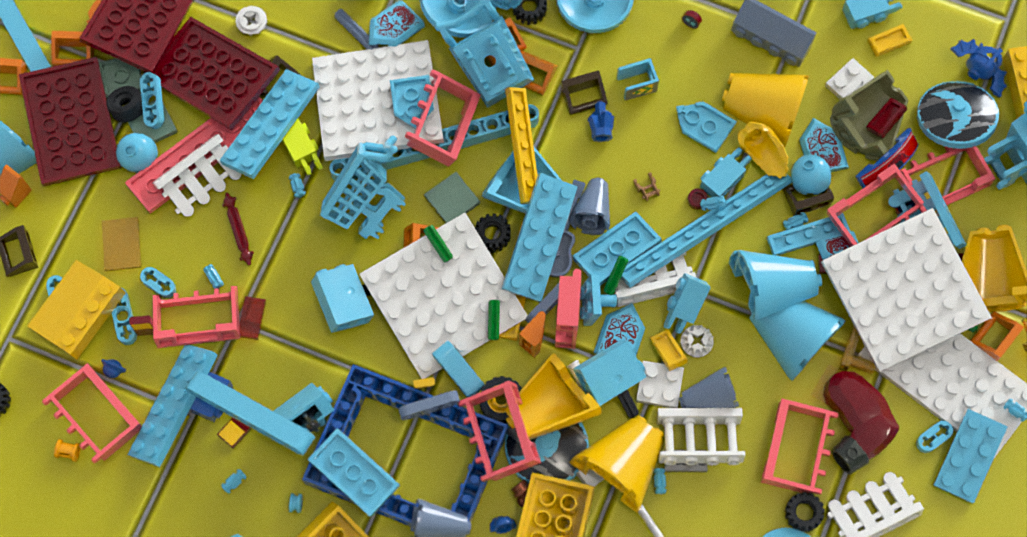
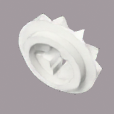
(249, 13)
(697, 350)

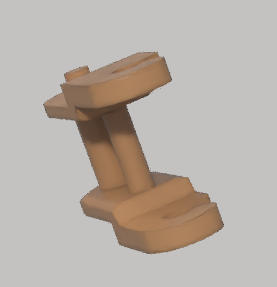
(642, 189)

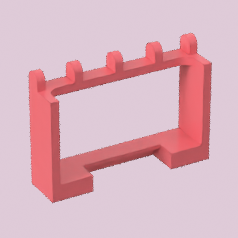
(455, 88)
(977, 159)
(882, 178)
(568, 310)
(223, 332)
(69, 385)
(783, 406)
(528, 447)

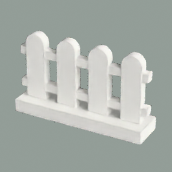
(187, 177)
(654, 286)
(885, 511)

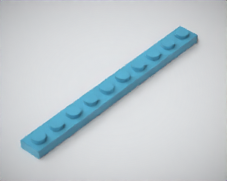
(702, 228)

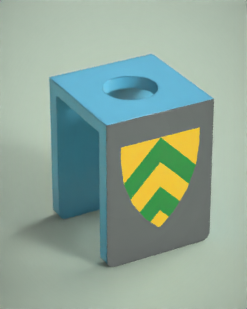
(638, 68)

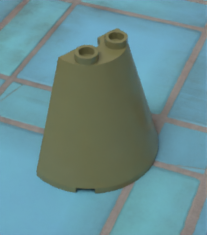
(858, 108)

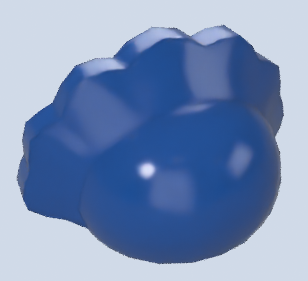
(112, 368)
(502, 524)

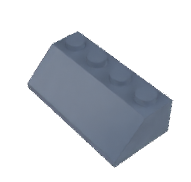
(773, 32)

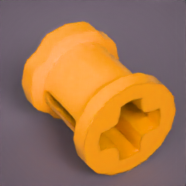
(67, 450)

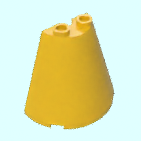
(766, 99)
(996, 268)
(553, 401)
(625, 459)

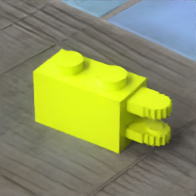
(300, 147)

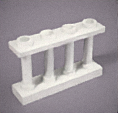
(708, 417)

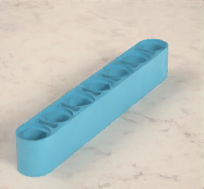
(250, 413)

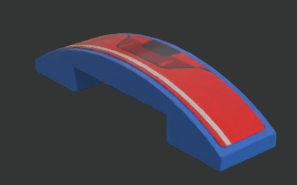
(898, 154)

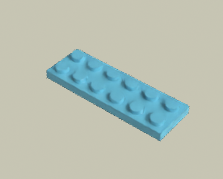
(269, 124)
(539, 237)
(170, 406)

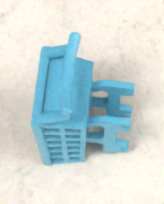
(492, 40)
(1016, 147)
(361, 204)

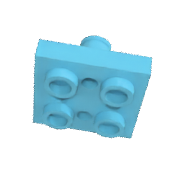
(593, 300)

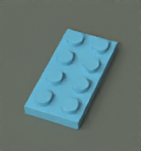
(626, 239)
(970, 456)
(354, 472)

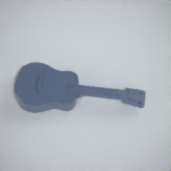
(563, 259)

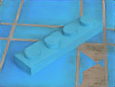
(803, 235)

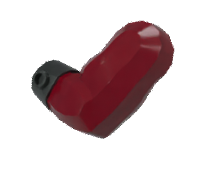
(864, 415)

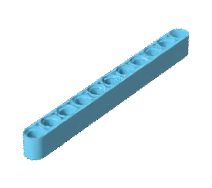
(479, 125)

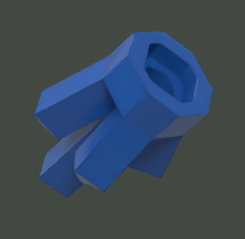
(601, 123)

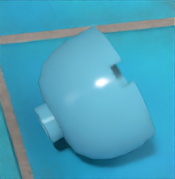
(136, 152)
(811, 174)

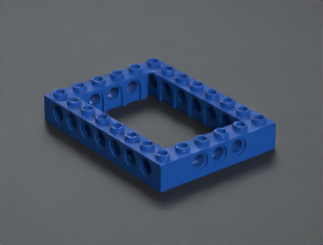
(365, 383)

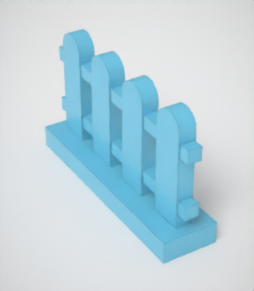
(936, 202)

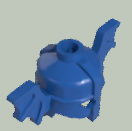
(982, 66)

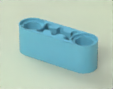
(458, 369)

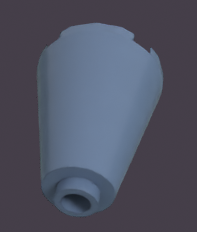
(592, 209)
(711, 392)
(436, 521)

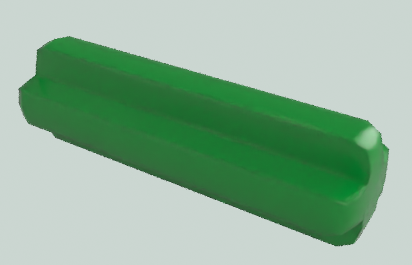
(438, 243)
(615, 275)
(493, 319)

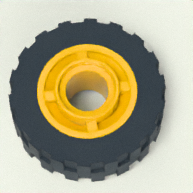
(491, 407)

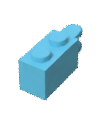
(862, 12)
(724, 175)
(686, 301)

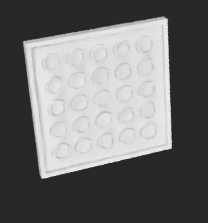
(357, 97)
(906, 290)
(440, 300)

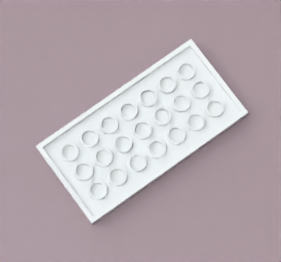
(959, 378)

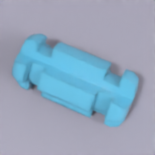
(297, 185)
(712, 203)
(795, 221)
(213, 276)
(1016, 409)
(233, 481)
(660, 481)

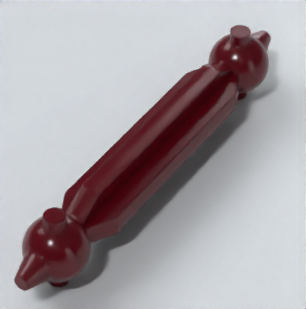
(238, 229)

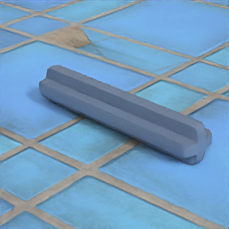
(354, 29)

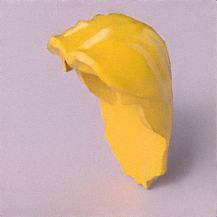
(764, 148)

